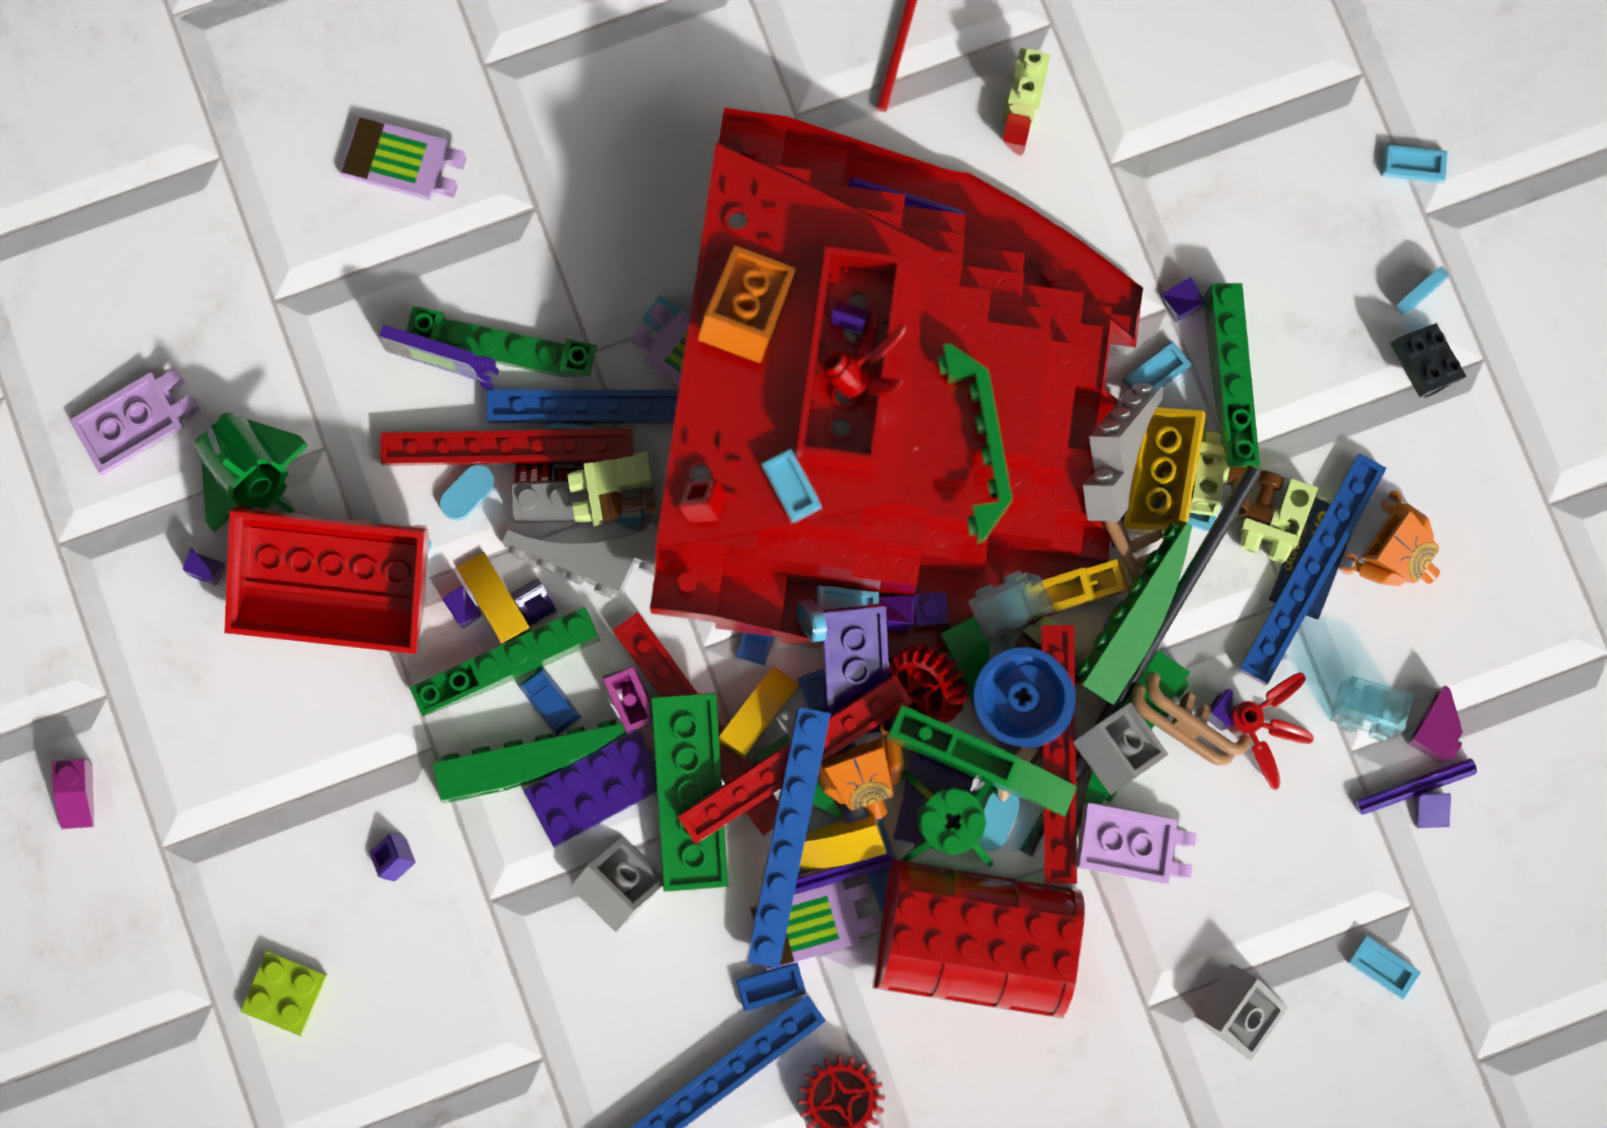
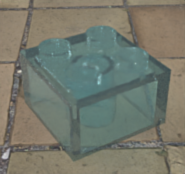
(1010, 604)
(1371, 708)

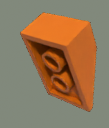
(746, 304)

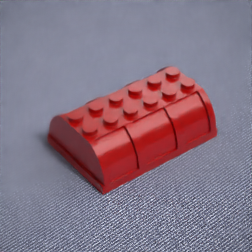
(325, 580)
(979, 939)

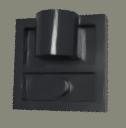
(1428, 360)

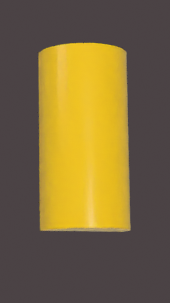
(1166, 458)

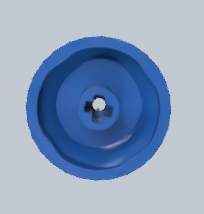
(1000, 692)

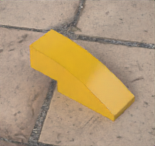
(1087, 585)
(493, 598)
(758, 712)
(842, 844)

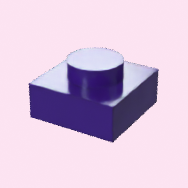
(930, 609)

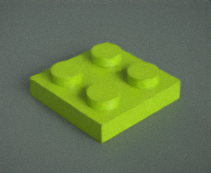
(284, 993)

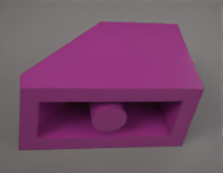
(629, 697)
(1439, 728)
(73, 793)

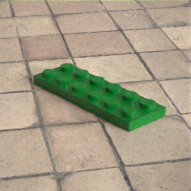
(684, 774)

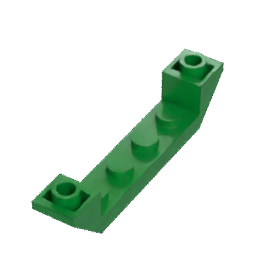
(506, 348)
(960, 368)

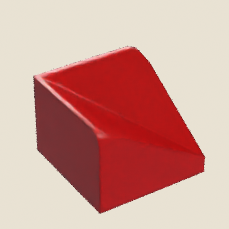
(1017, 132)
(703, 500)

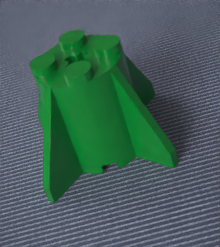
(244, 466)
(931, 820)

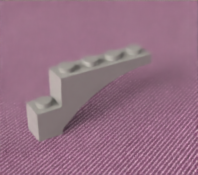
(1115, 452)
(599, 563)

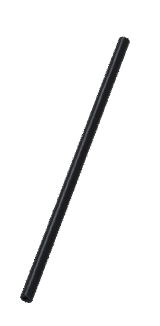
(1181, 594)

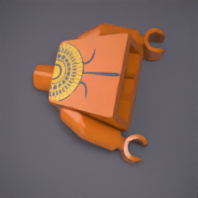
(1400, 549)
(863, 775)

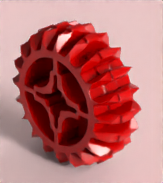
(928, 670)
(830, 1071)

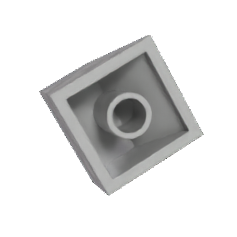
(1120, 748)
(618, 884)
(1241, 1011)

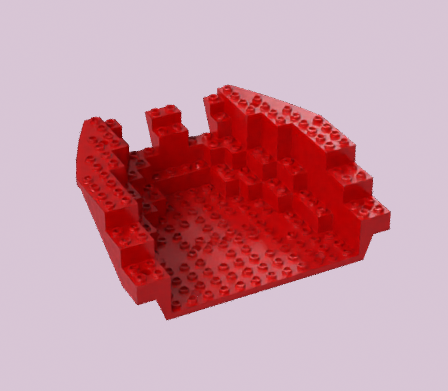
(912, 466)

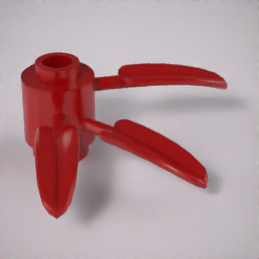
(847, 371)
(1277, 728)

